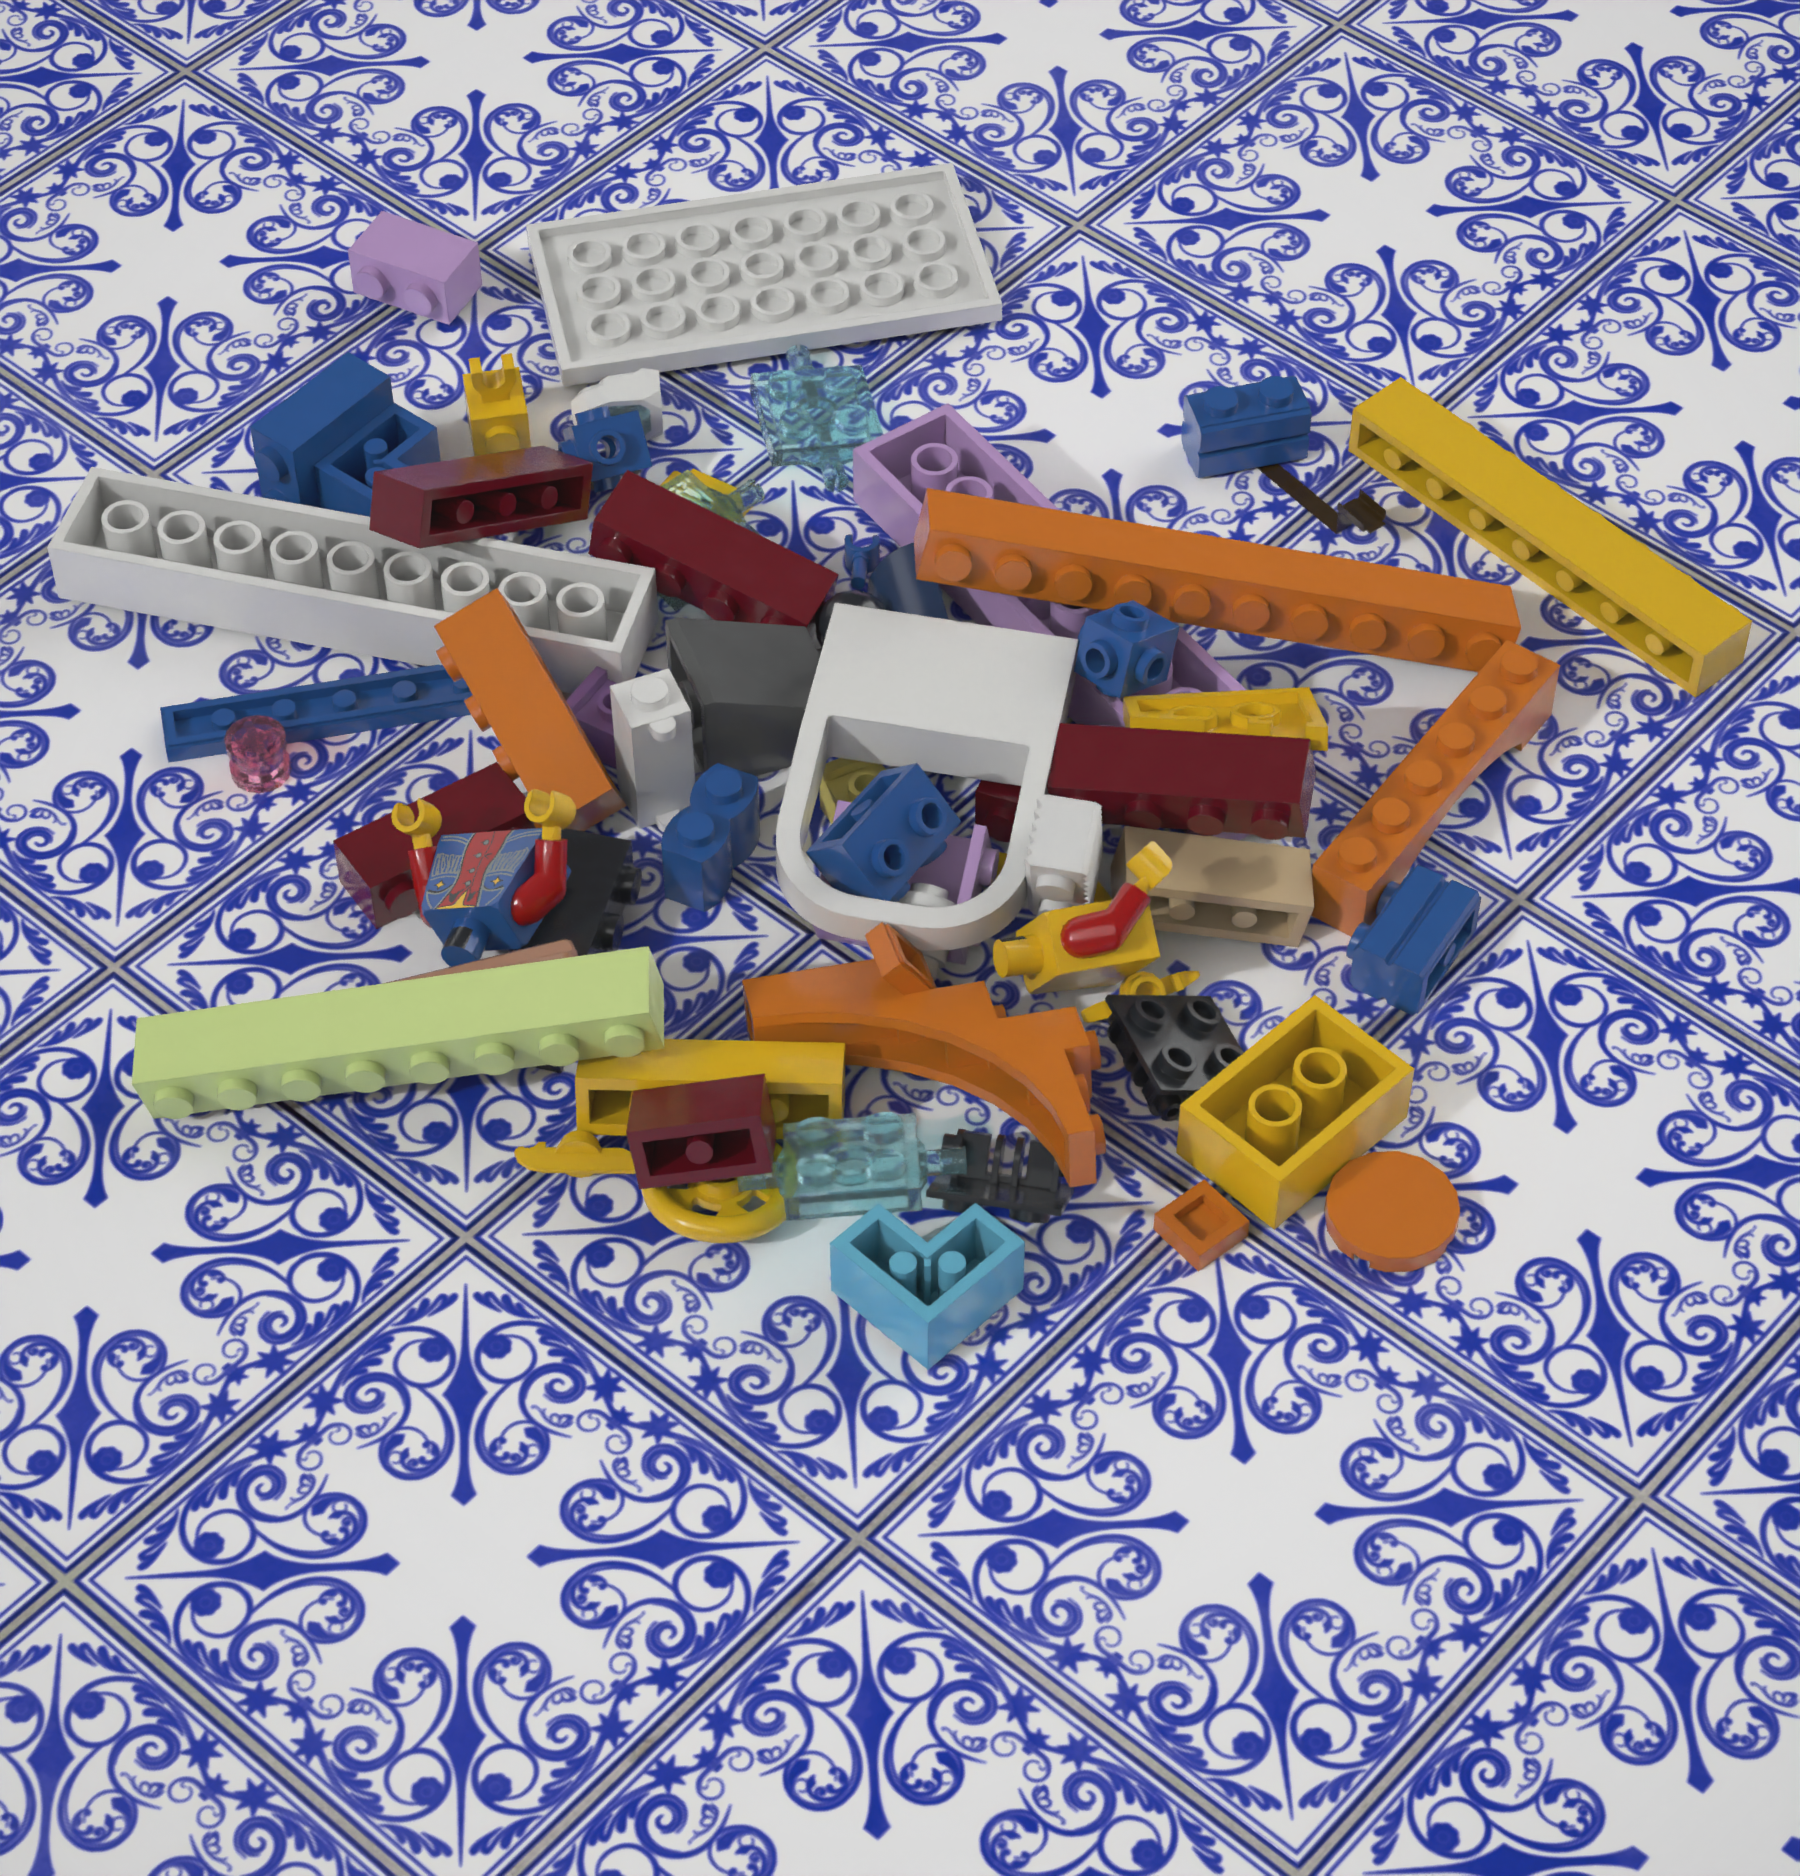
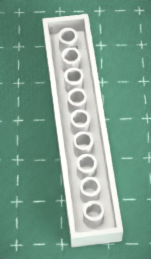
(334, 581)

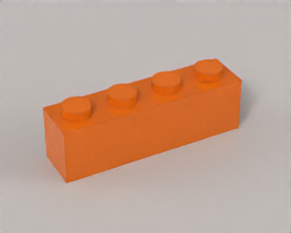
(524, 708)

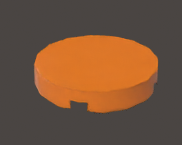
(1392, 1211)

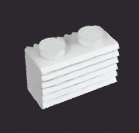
(1063, 853)

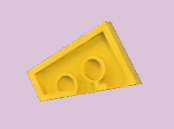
(1244, 712)

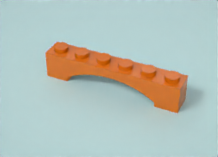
(1380, 843)

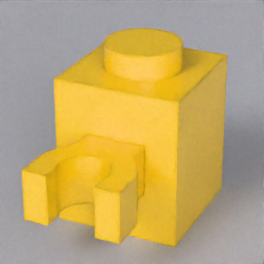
(496, 408)

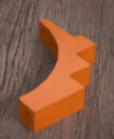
(1023, 1064)

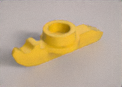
(1142, 984)
(577, 1156)

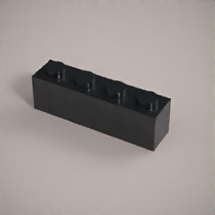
(595, 897)

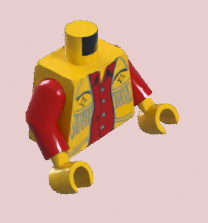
(1091, 941)

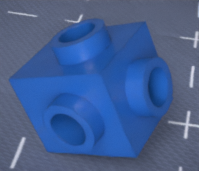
(619, 434)
(1125, 649)

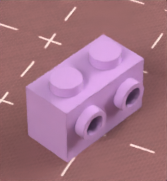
(415, 267)

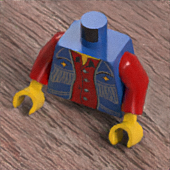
(488, 885)

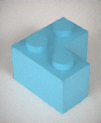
(927, 1291)

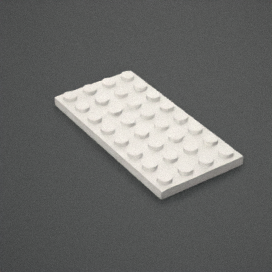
(761, 273)

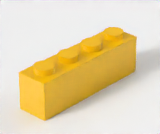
(800, 1078)

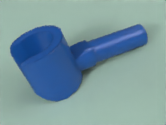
(861, 560)

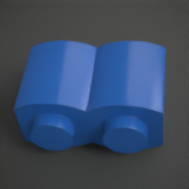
(711, 837)

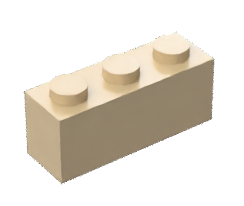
(1224, 886)

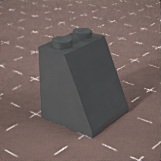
(742, 689)

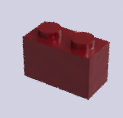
(701, 1131)

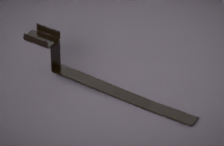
(1360, 511)

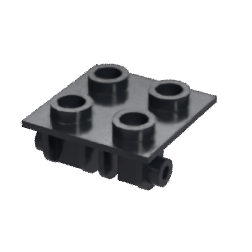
(1170, 1045)
(1028, 1197)

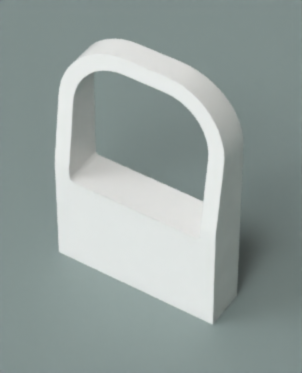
(938, 697)

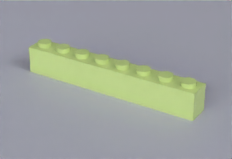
(399, 1033)

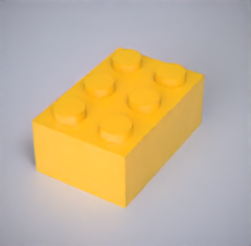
(1294, 1111)

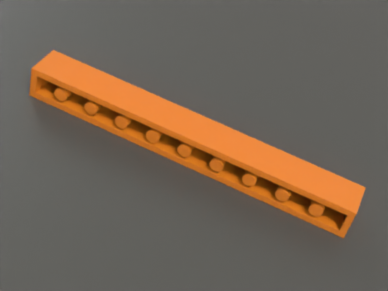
(1212, 581)

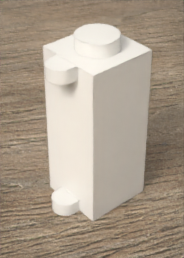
(653, 747)

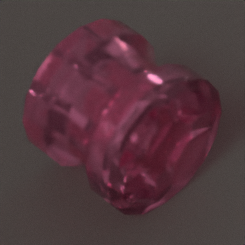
(258, 754)

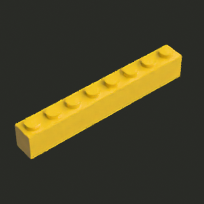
(1550, 537)

